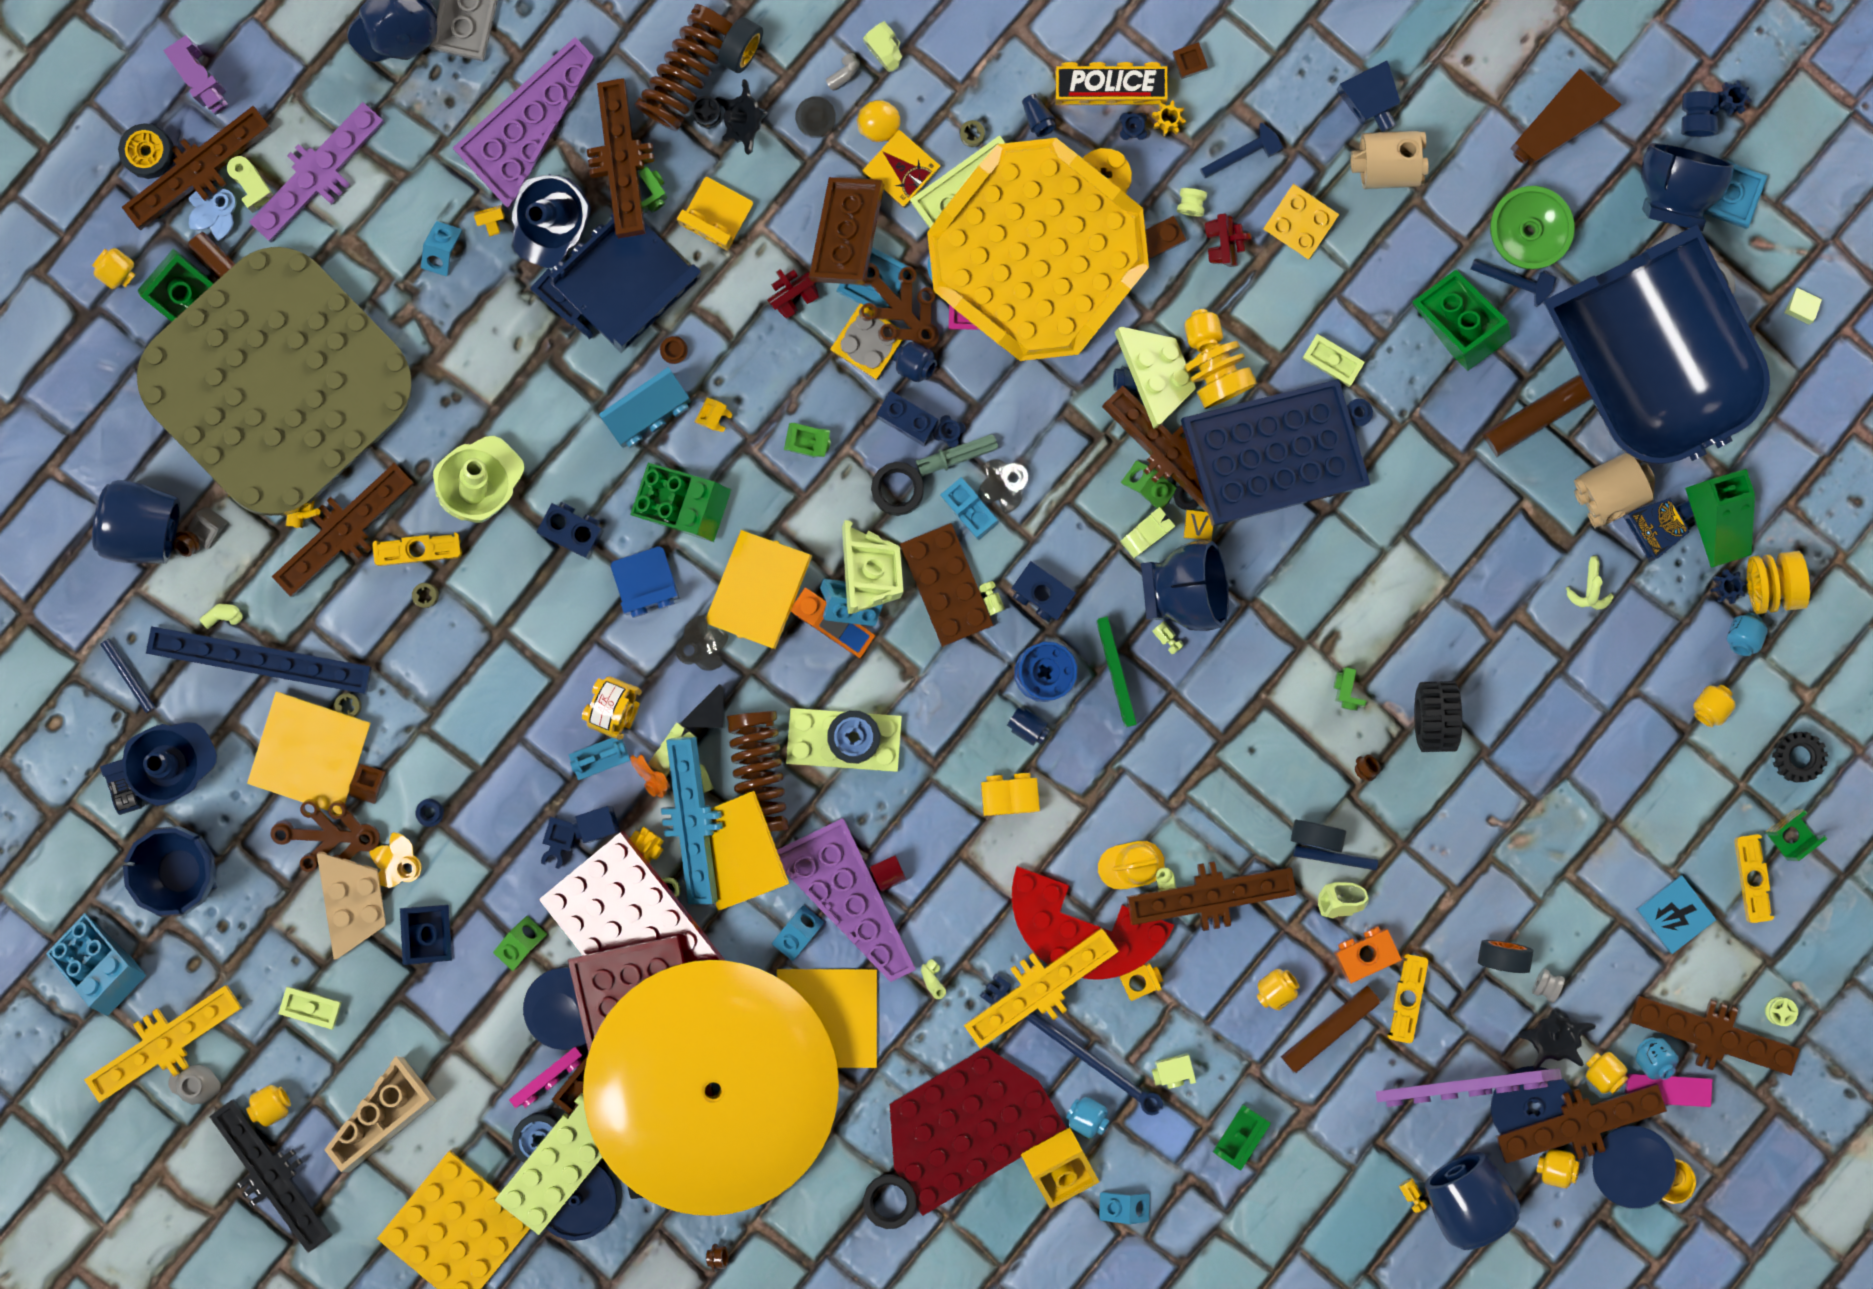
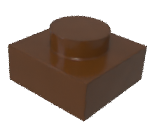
(1190, 60)

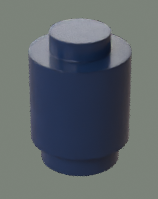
(1028, 726)

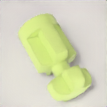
(992, 600)
(1166, 635)

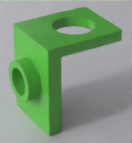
(1156, 493)
(516, 945)

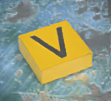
(1197, 525)

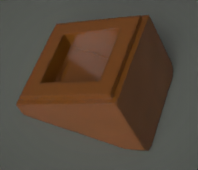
(366, 783)

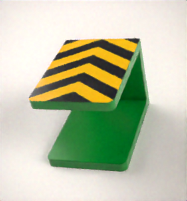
(1806, 840)

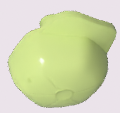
(477, 479)

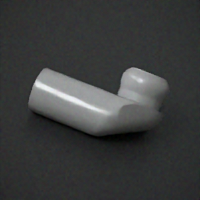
(844, 74)

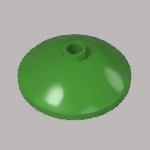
(1541, 211)

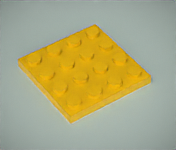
(454, 1228)

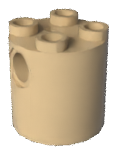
(1391, 159)
(1615, 489)

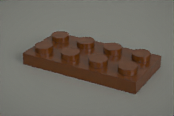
(846, 231)
(946, 584)

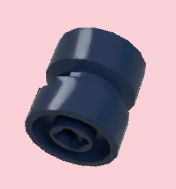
(1700, 114)

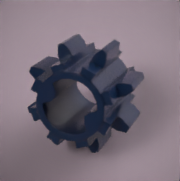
(1739, 94)
(1727, 577)

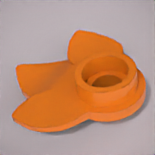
(656, 782)

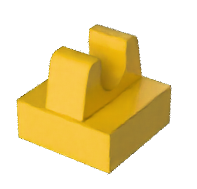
(490, 219)
(711, 414)

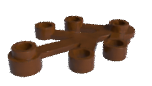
(902, 309)
(329, 834)

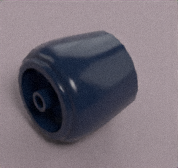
(135, 523)
(1472, 1201)

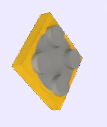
(863, 347)

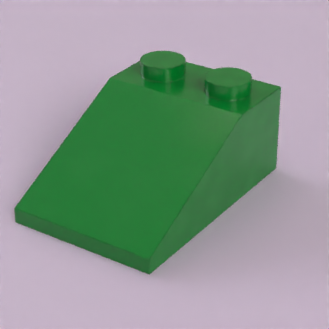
(174, 285)
(1463, 320)

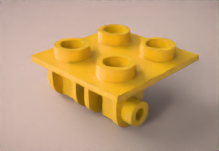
(1301, 221)

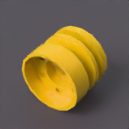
(1220, 374)
(1778, 582)

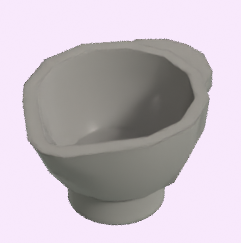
(195, 1084)

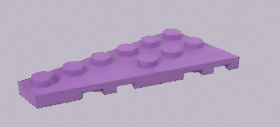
(516, 133)
(839, 883)
(1475, 1087)

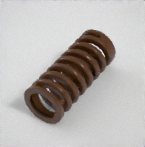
(647, 104)
(741, 725)

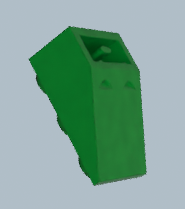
(681, 502)
(1724, 516)

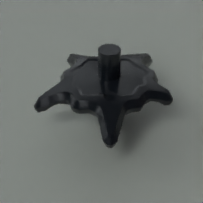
(742, 117)
(1557, 1039)

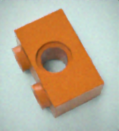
(1384, 954)

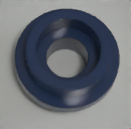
(1368, 412)
(423, 819)

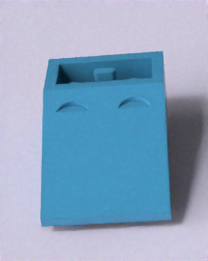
(95, 965)

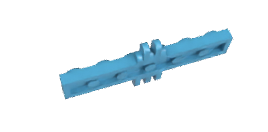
(691, 820)

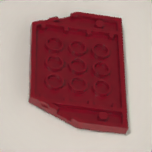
(968, 1126)

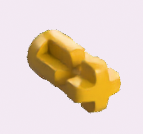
(1412, 1193)

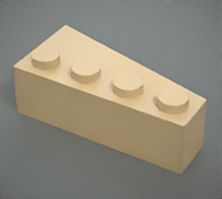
(386, 1110)

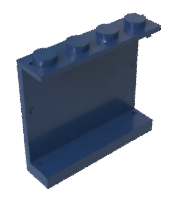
(623, 282)

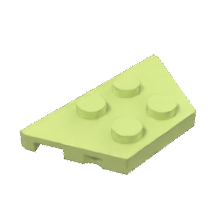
(1156, 370)
(871, 569)

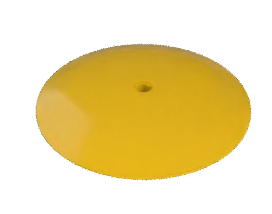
(697, 1029)

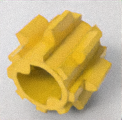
(1167, 126)
(647, 843)

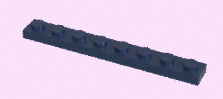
(258, 660)

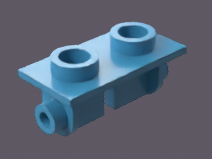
(598, 758)

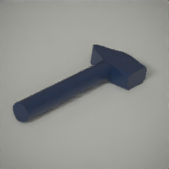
(1267, 140)
(1540, 288)

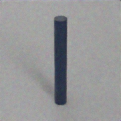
(127, 676)
(1336, 858)

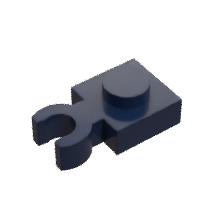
(559, 837)

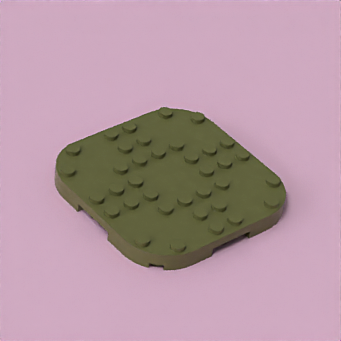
(274, 381)

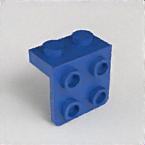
(644, 581)

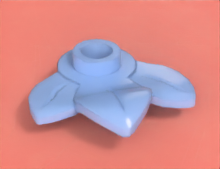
(210, 215)

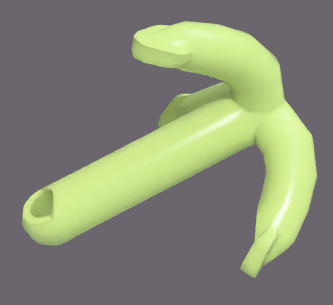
(1593, 589)

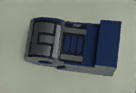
(122, 796)

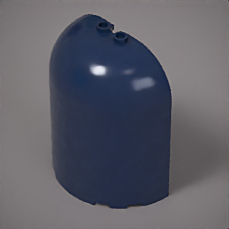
(1664, 351)

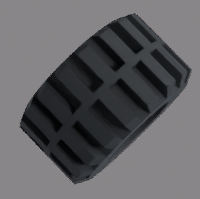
(1438, 716)

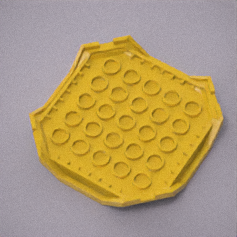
(1037, 249)

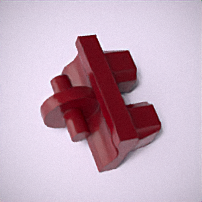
(1224, 229)
(782, 299)

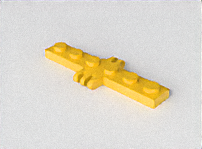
(1040, 987)
(163, 1043)

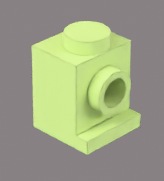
(1173, 1071)

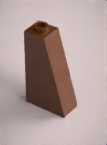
(1569, 114)

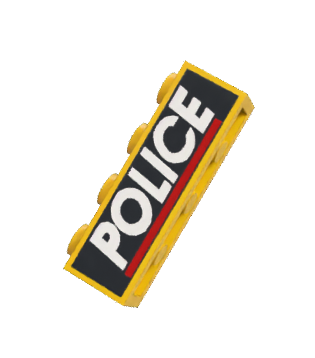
(1110, 84)

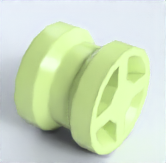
(1192, 202)
(1788, 1012)

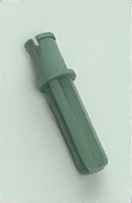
(956, 455)

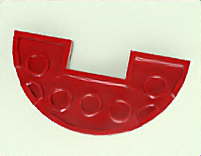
(1053, 933)

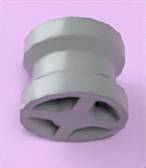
(1548, 985)

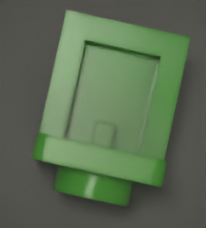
(653, 182)
(807, 440)
(1344, 684)

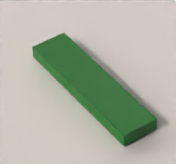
(1116, 672)

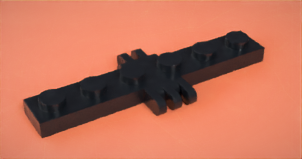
(270, 1176)

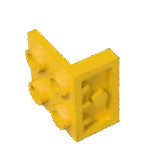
(716, 213)

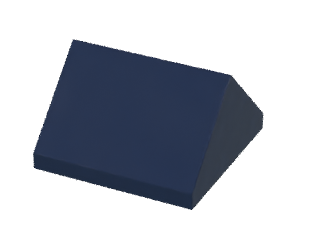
(425, 934)

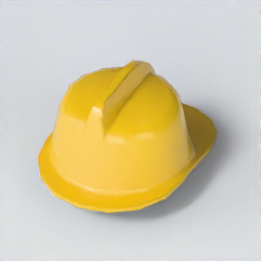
(1130, 865)

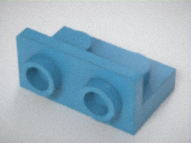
(836, 607)

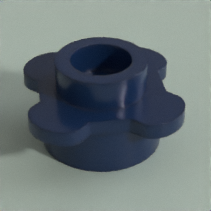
(1129, 119)
(941, 432)

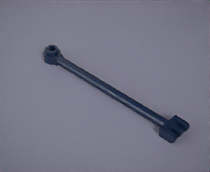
(1077, 1049)

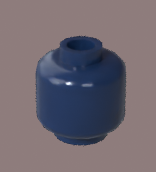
(915, 362)

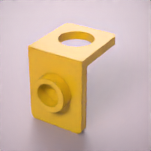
(1152, 977)

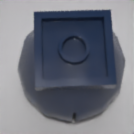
(1682, 184)
(1188, 587)
(170, 871)

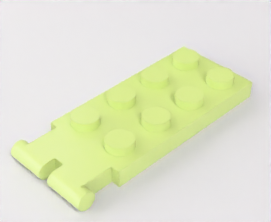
(552, 1171)

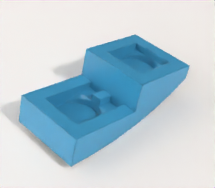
(969, 508)

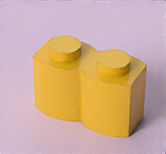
(1009, 796)

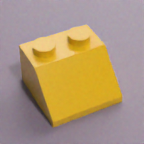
(1060, 1168)

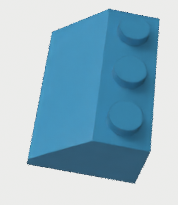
(646, 408)

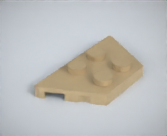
(351, 902)

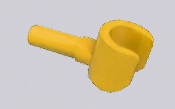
(296, 519)

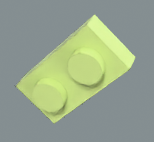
(1333, 360)
(310, 1008)

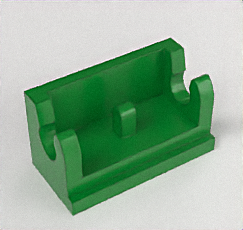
(1241, 1137)

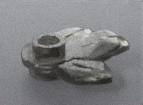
(1000, 487)
(705, 643)

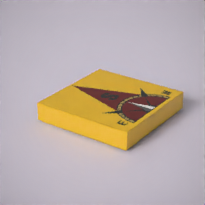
(901, 168)

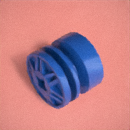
(1061, 675)

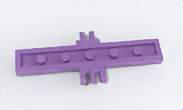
(317, 172)

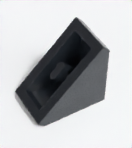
(709, 712)

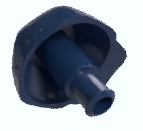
(393, 29)
(548, 219)
(168, 761)

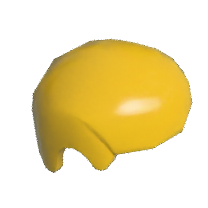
(878, 121)
(1684, 1184)

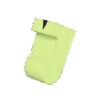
(246, 174)
(1147, 533)
(660, 759)

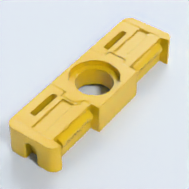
(398, 552)
(1755, 898)
(1411, 979)

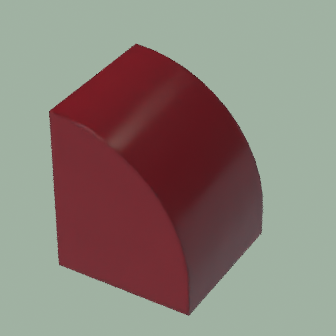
(888, 873)

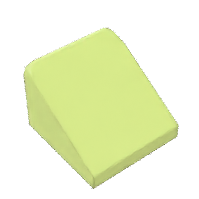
(1803, 306)

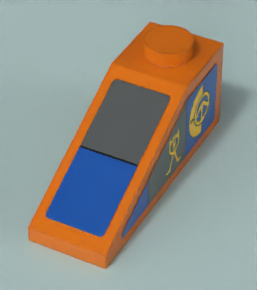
(850, 636)

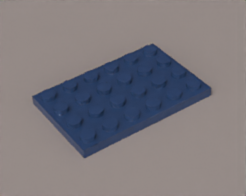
(1275, 452)

